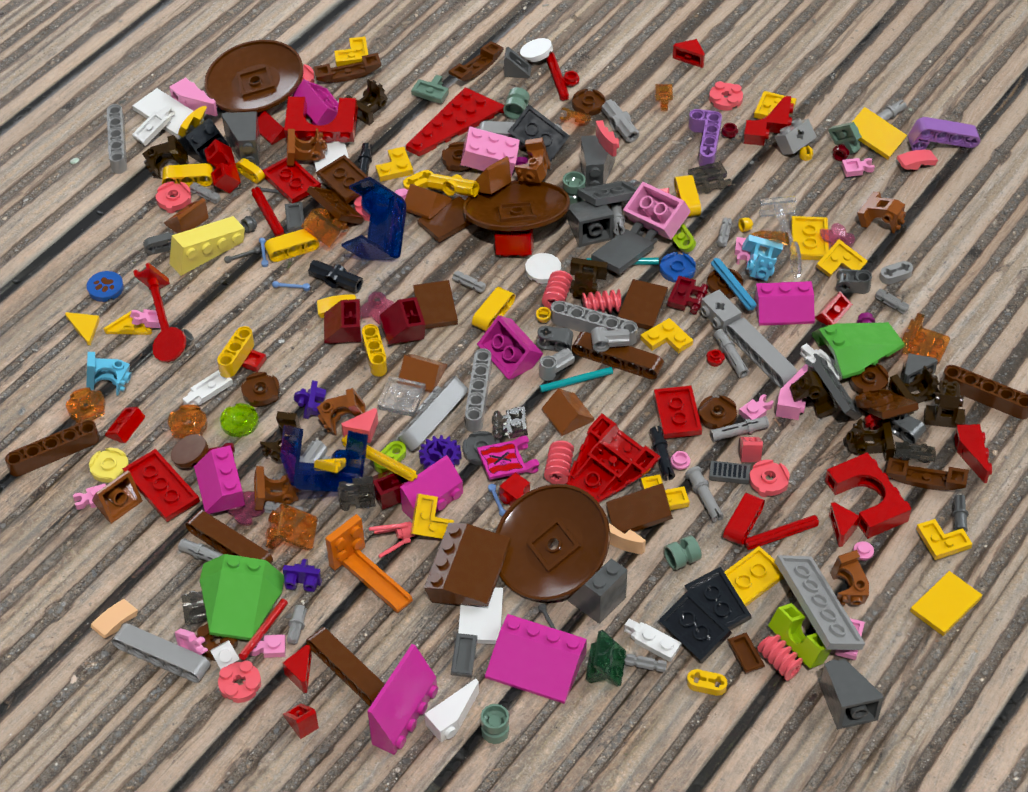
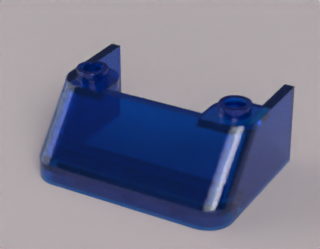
(385, 225)
(306, 477)

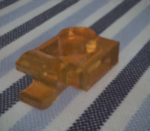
(664, 93)
(579, 117)

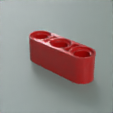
(743, 519)

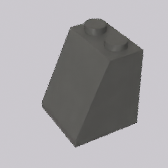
(243, 135)
(595, 161)
(590, 223)
(602, 591)
(849, 695)

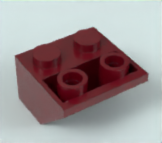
(403, 321)
(343, 322)
(388, 488)

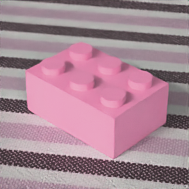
(487, 148)
(657, 210)

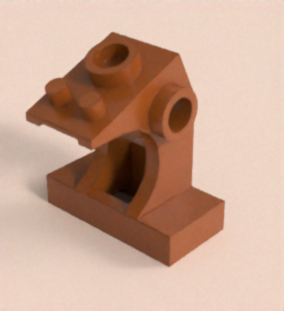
(305, 150)
(537, 164)
(888, 209)
(341, 405)
(262, 489)
(849, 568)

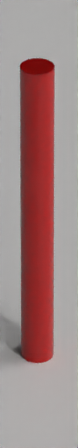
(263, 629)

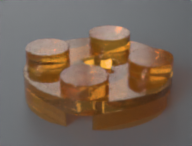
(91, 412)
(187, 412)

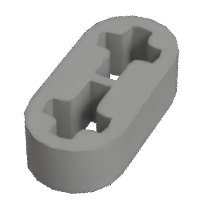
(893, 273)

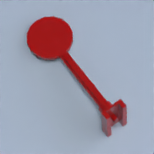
(171, 340)

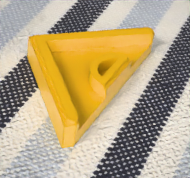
(84, 325)
(124, 326)
(332, 465)

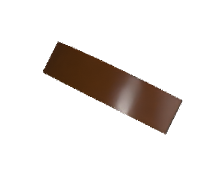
(488, 55)
(348, 72)
(927, 478)

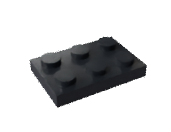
(534, 125)
(719, 598)
(695, 626)

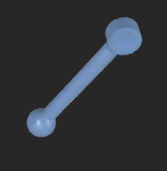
(264, 262)
(306, 287)
(492, 488)

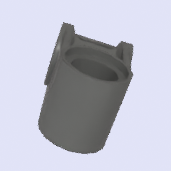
(855, 282)
(556, 338)
(907, 428)

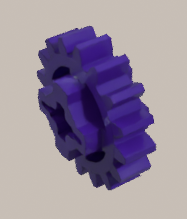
(437, 449)

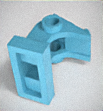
(761, 259)
(107, 369)

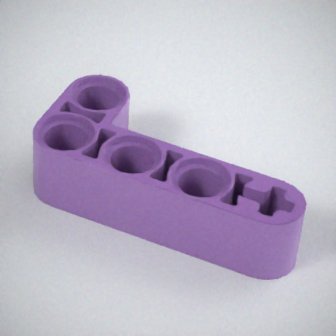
(709, 124)
(942, 131)

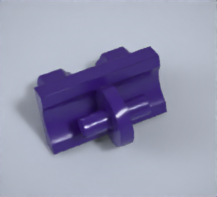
(308, 398)
(303, 574)

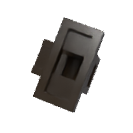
(372, 95)
(163, 153)
(586, 279)
(923, 382)
(813, 386)
(947, 409)
(881, 437)
(273, 448)

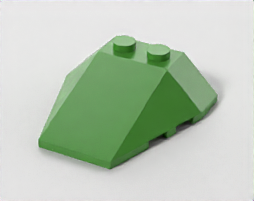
(858, 344)
(238, 594)

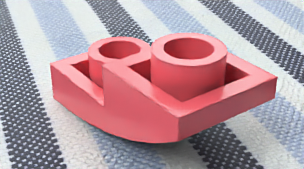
(606, 138)
(916, 158)

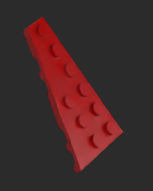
(454, 119)

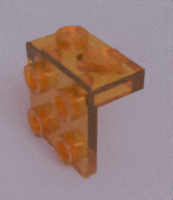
(324, 226)
(924, 341)
(292, 527)

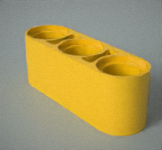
(188, 174)
(687, 191)
(291, 245)
(496, 304)
(374, 350)
(235, 352)

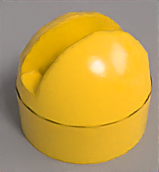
(803, 153)
(745, 224)
(545, 313)

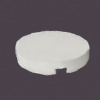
(536, 50)
(541, 266)

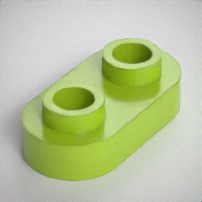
(683, 239)
(389, 450)

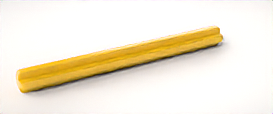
(387, 462)

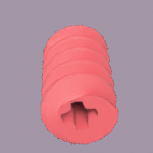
(556, 288)
(602, 302)
(559, 462)
(780, 656)

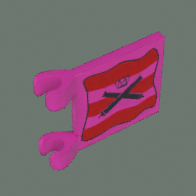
(505, 460)

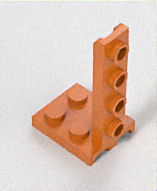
(345, 549)

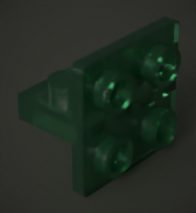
(606, 660)

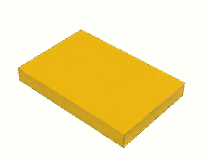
(878, 133)
(807, 235)
(754, 575)
(946, 603)

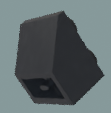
(200, 138)

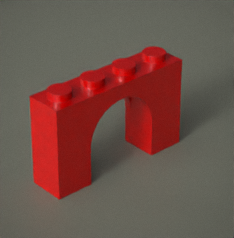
(339, 130)
(864, 472)

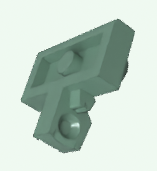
(431, 90)
(847, 134)

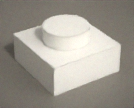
(224, 654)

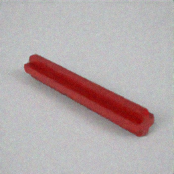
(557, 77)
(267, 212)
(781, 532)

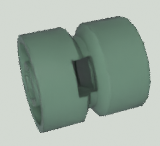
(516, 102)
(571, 183)
(683, 552)
(495, 723)

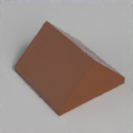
(495, 176)
(424, 201)
(188, 217)
(422, 370)
(566, 412)
(117, 497)

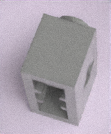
(795, 136)
(719, 310)

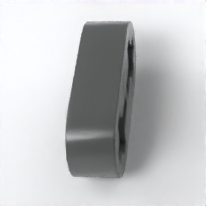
(159, 242)

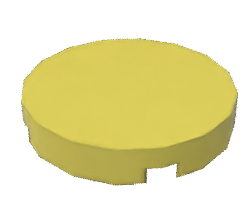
(108, 464)

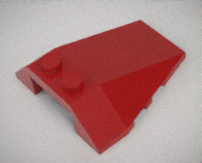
(609, 460)

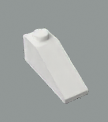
(449, 715)

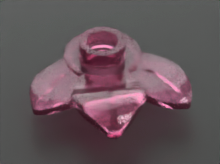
(837, 232)
(375, 308)
(245, 513)

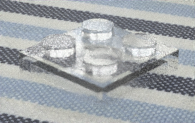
(401, 396)

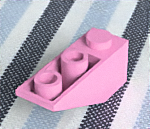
(192, 97)
(786, 406)

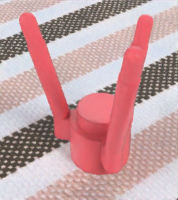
(402, 531)

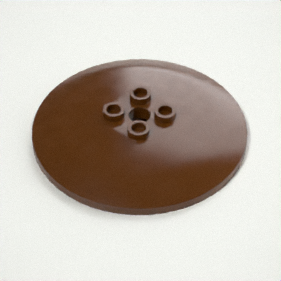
(267, 61)
(518, 206)
(547, 516)

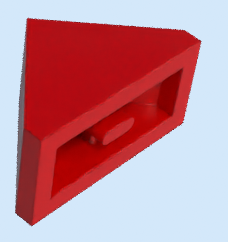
(689, 52)
(843, 522)
(298, 668)
(302, 720)

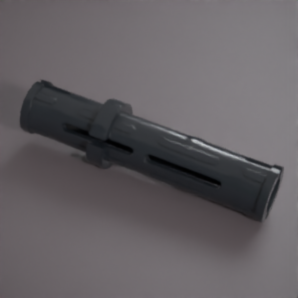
(365, 157)
(660, 446)

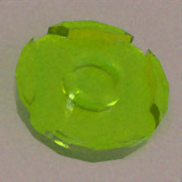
(239, 420)

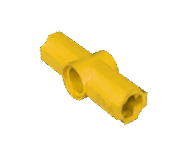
(453, 185)

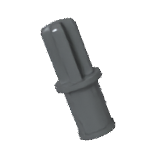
(960, 513)

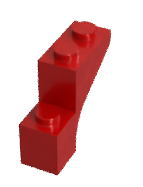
(758, 130)

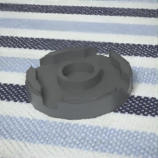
(475, 440)

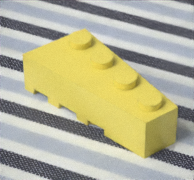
(204, 243)

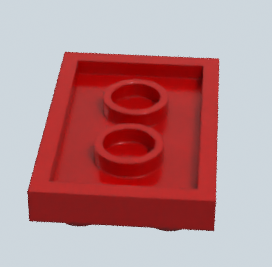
(290, 180)
(677, 412)

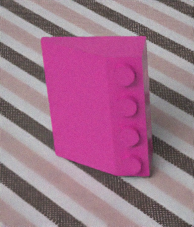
(536, 658)
(401, 701)

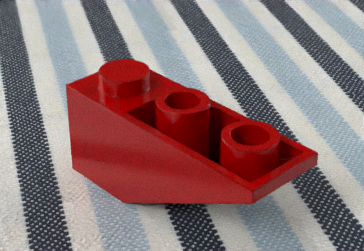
(971, 447)

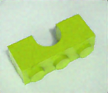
(788, 624)

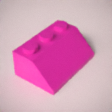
(321, 104)
(785, 303)
(510, 347)
(437, 480)
(219, 481)

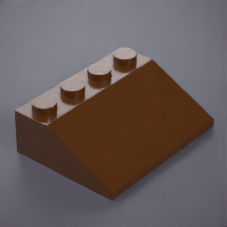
(466, 565)

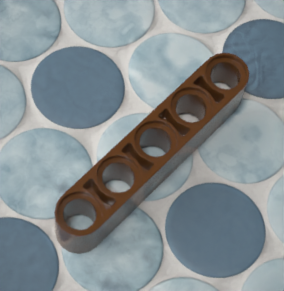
(620, 357)
(988, 391)
(52, 448)
(224, 538)
(345, 665)

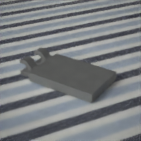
(608, 192)
(626, 248)
(834, 387)

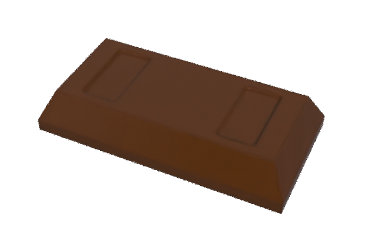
(746, 653)

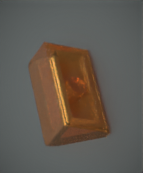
(777, 236)

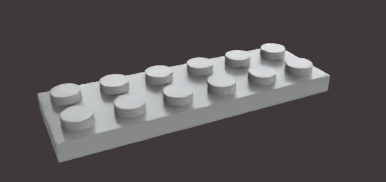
(819, 603)

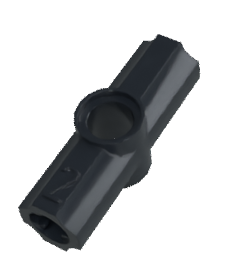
(335, 276)

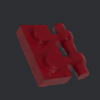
(681, 294)

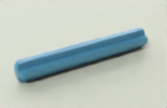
(733, 284)

